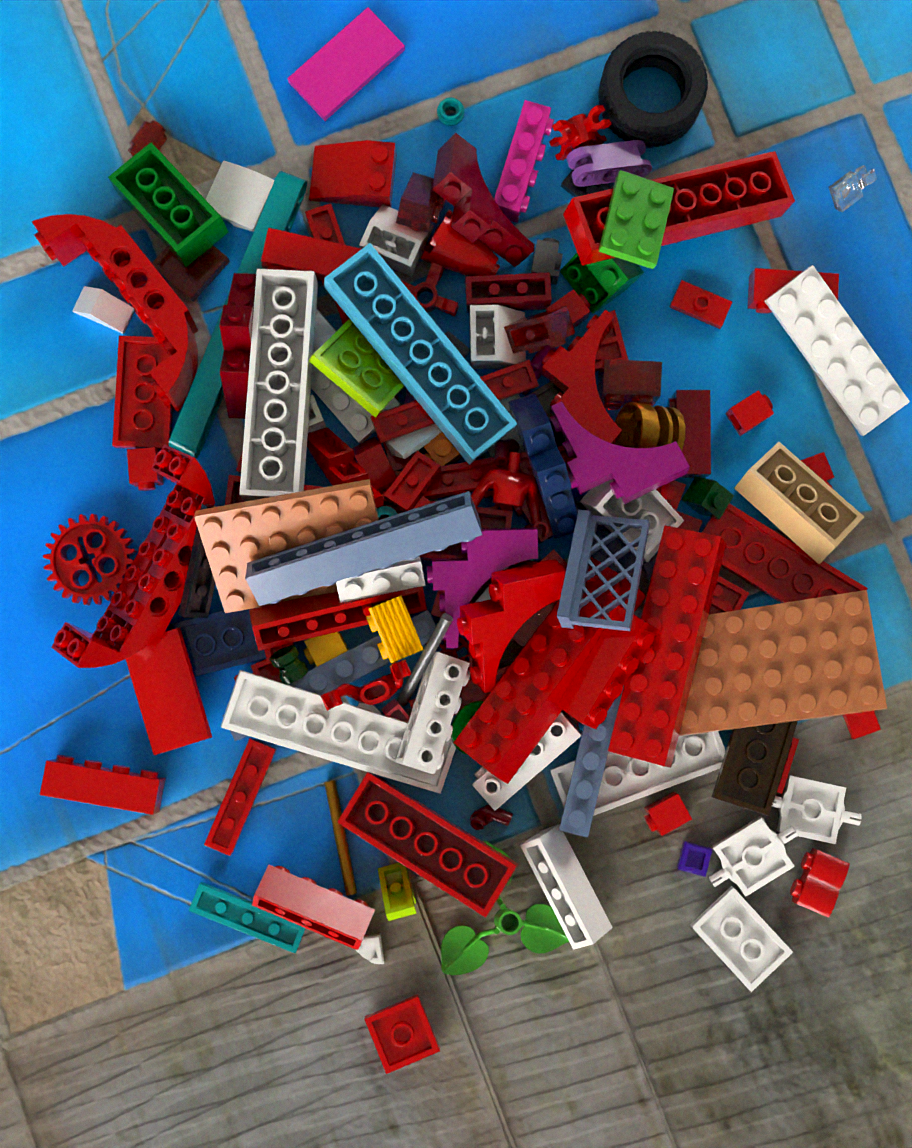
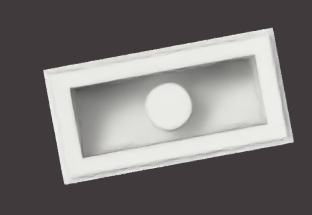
(412, 442)

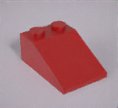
(354, 173)

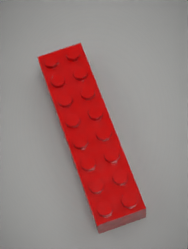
(701, 203)
(679, 608)
(529, 691)

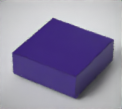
(694, 858)

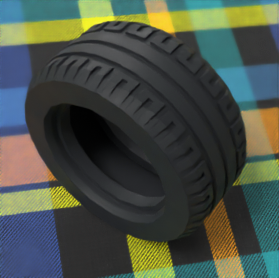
(665, 53)

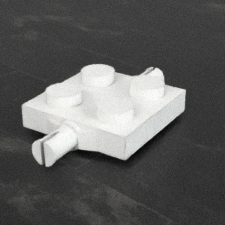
(813, 809)
(753, 856)

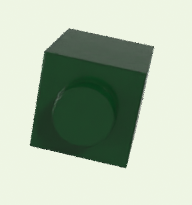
(707, 497)

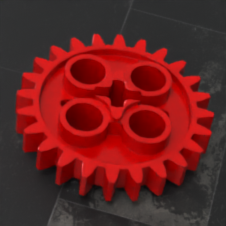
(68, 572)

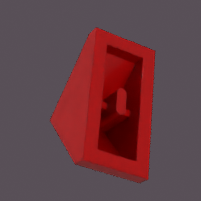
(374, 460)

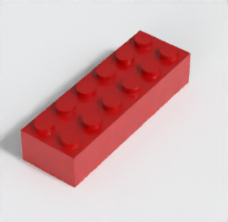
(428, 844)

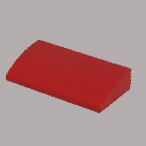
(168, 693)

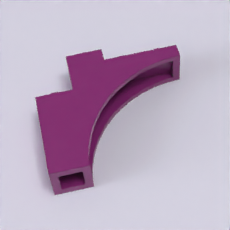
(598, 461)
(464, 576)

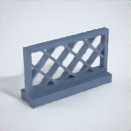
(578, 566)

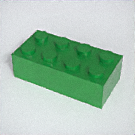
(168, 204)

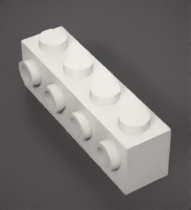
(433, 713)
(556, 740)
(566, 887)

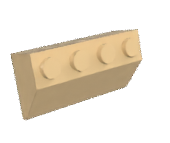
(798, 502)

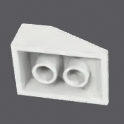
(650, 507)

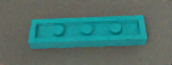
(244, 917)

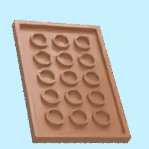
(274, 524)

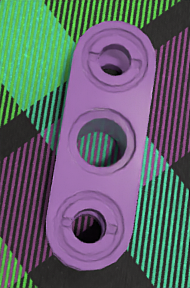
(602, 162)

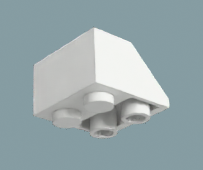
(395, 242)
(489, 339)

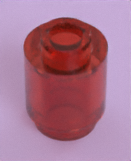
(148, 133)

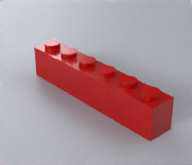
(320, 616)

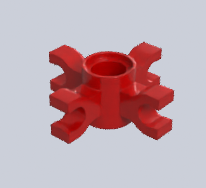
(579, 131)
(443, 304)

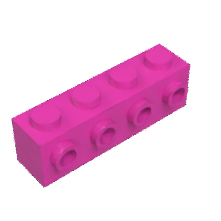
(522, 159)

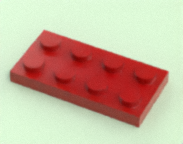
(139, 413)

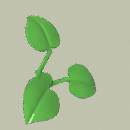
(465, 951)

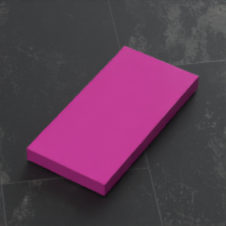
(346, 64)

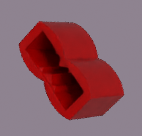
(819, 882)

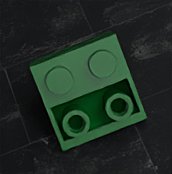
(600, 280)

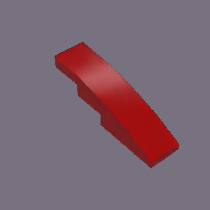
(337, 460)

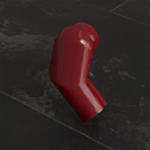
(503, 449)
(486, 815)

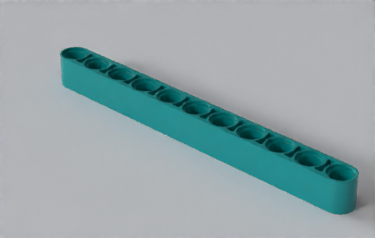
(207, 389)

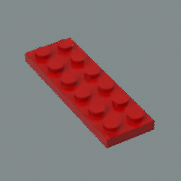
(774, 561)

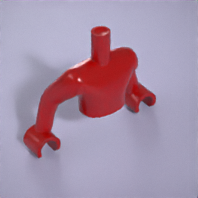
(511, 488)
(371, 692)

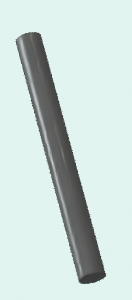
(425, 659)

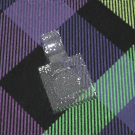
(849, 187)

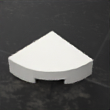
(372, 948)

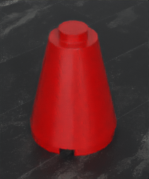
(458, 253)

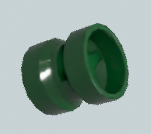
(289, 665)

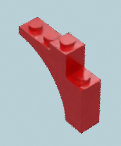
(575, 376)
(493, 622)

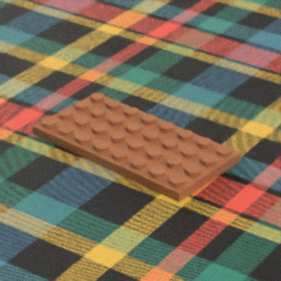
(785, 665)

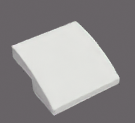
(239, 195)

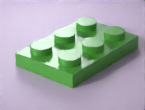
(636, 219)

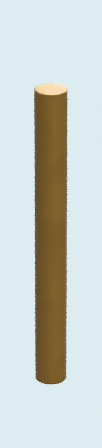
(340, 838)

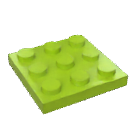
(357, 369)

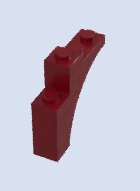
(475, 210)
(236, 339)

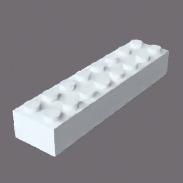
(279, 384)

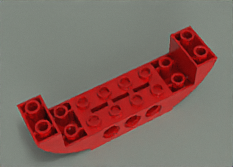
(139, 284)
(154, 580)

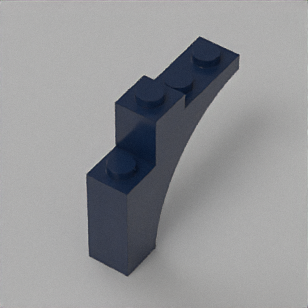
(545, 463)

